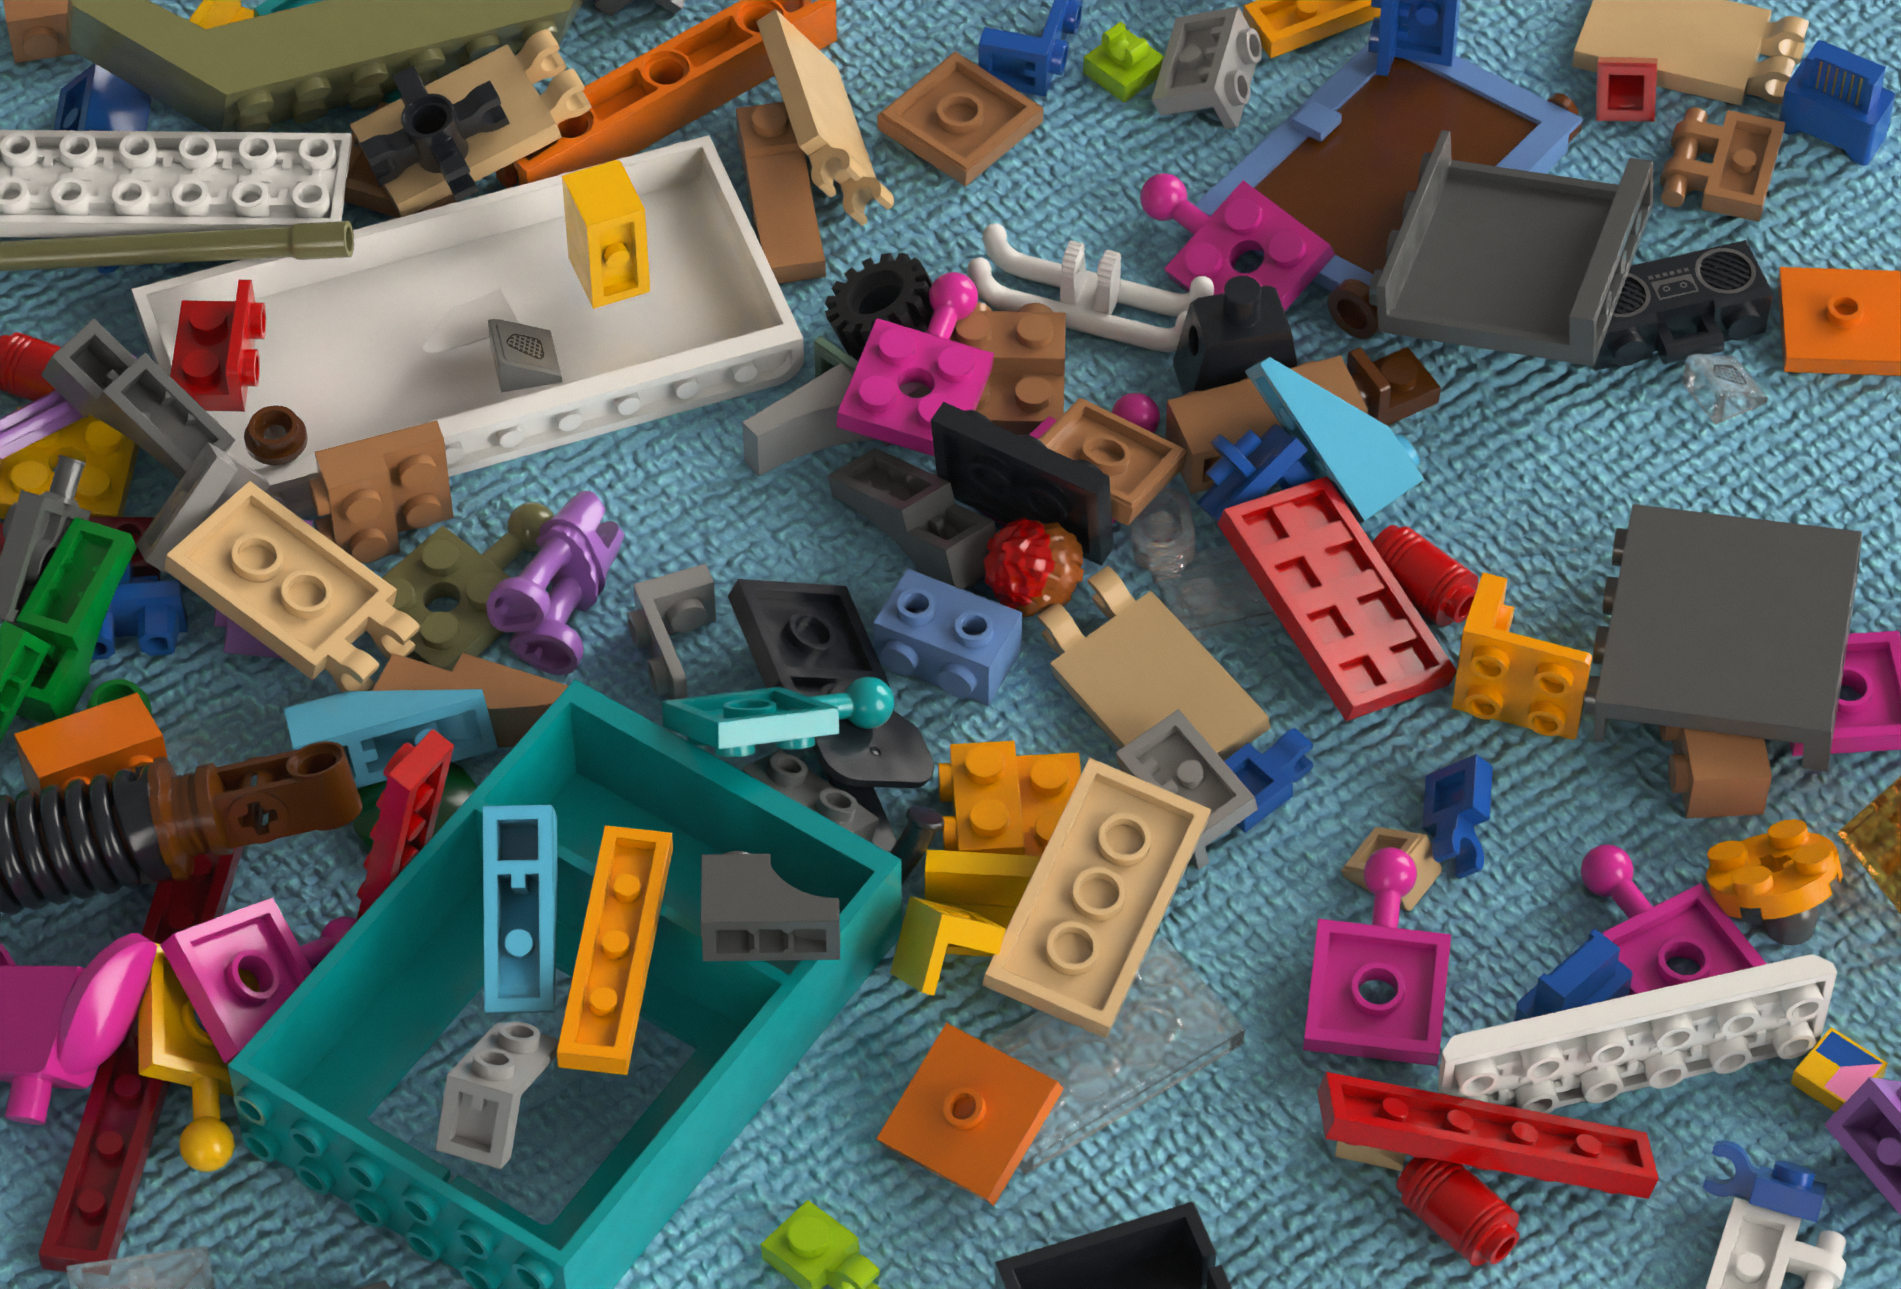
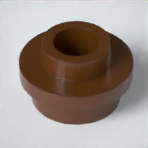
(275, 435)

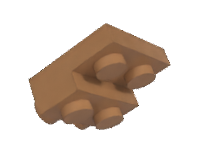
(1026, 367)
(381, 489)

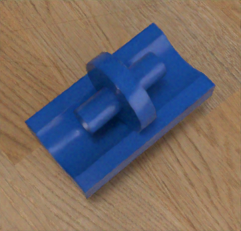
(1253, 468)
(145, 610)

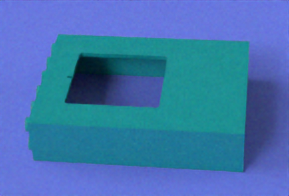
(420, 959)

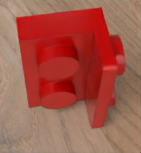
(216, 349)

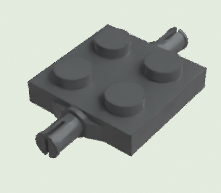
(33, 534)

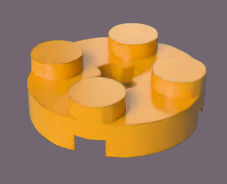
(1773, 871)

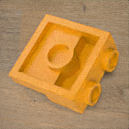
(1004, 799)

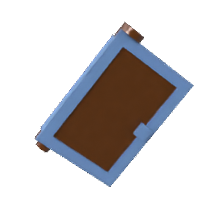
(1359, 148)

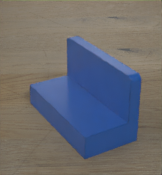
(101, 103)

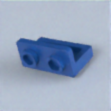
(1414, 32)

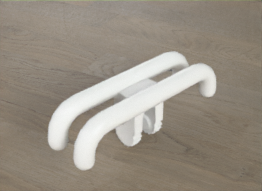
(1084, 295)

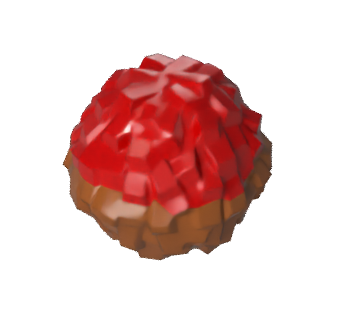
(1033, 565)

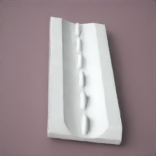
(167, 181)
(1644, 1038)

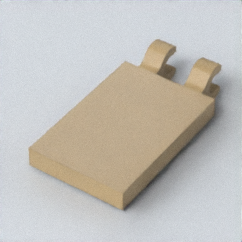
(1699, 45)
(530, 115)
(822, 117)
(292, 588)
(1145, 669)

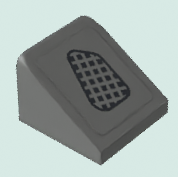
(523, 355)

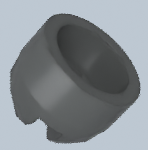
(1792, 929)

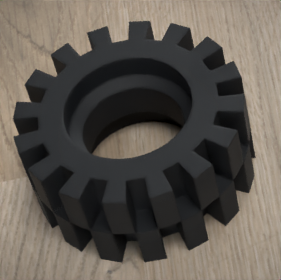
(885, 291)

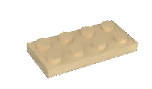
(1097, 898)

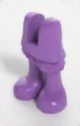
(576, 560)

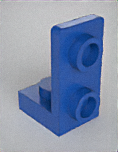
(1031, 61)

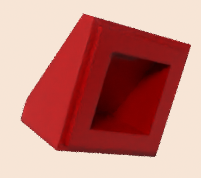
(1626, 89)

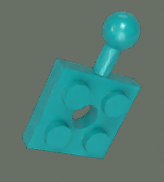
(775, 715)

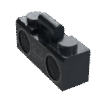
(1687, 306)

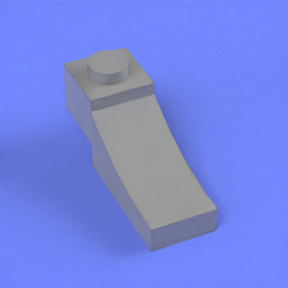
(805, 421)

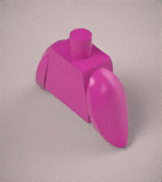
(66, 1021)

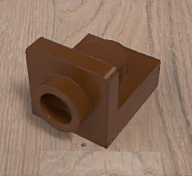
(1393, 384)

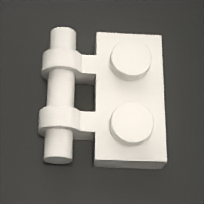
(1763, 1246)

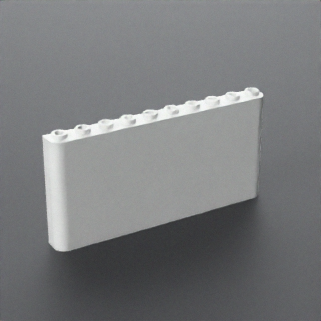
(353, 329)

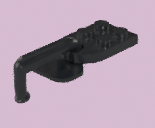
(817, 646)

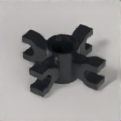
(435, 133)

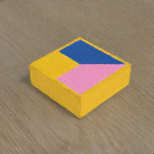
(1836, 1069)

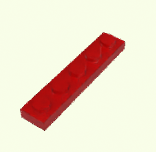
(406, 812)
(1486, 1135)

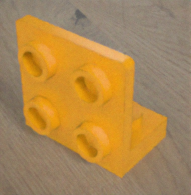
(1516, 675)

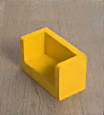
(606, 233)

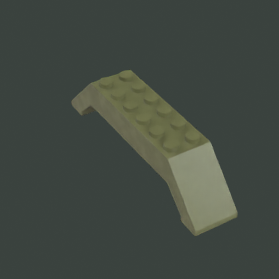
(300, 57)

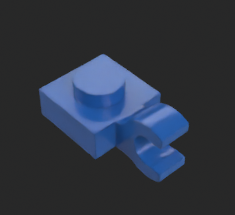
(1272, 773)
(1453, 804)
(1784, 1189)

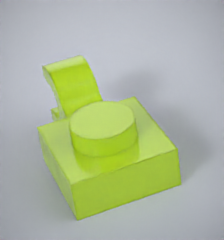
(818, 1251)

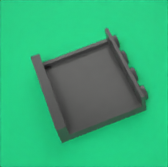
(1511, 257)
(1726, 627)

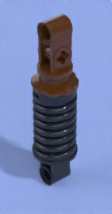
(155, 822)

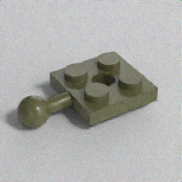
(454, 569)

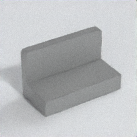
(201, 491)

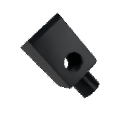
(1231, 334)

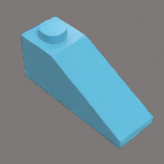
(1344, 443)
(380, 722)
(520, 908)

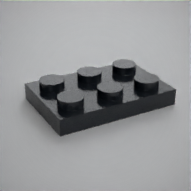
(1022, 478)

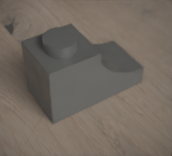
(759, 916)

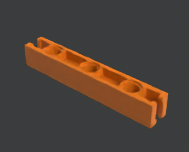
(671, 87)

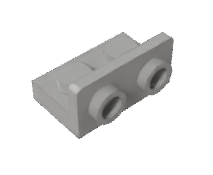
(1209, 65)
(1184, 763)

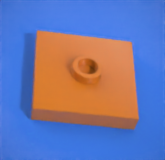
(1840, 320)
(970, 1113)

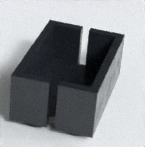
(1143, 1253)

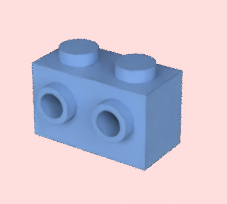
(947, 637)

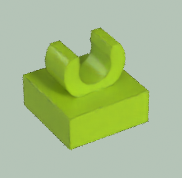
(1123, 63)

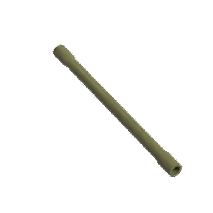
(298, 241)

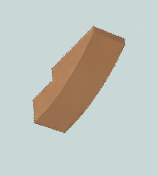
(511, 696)

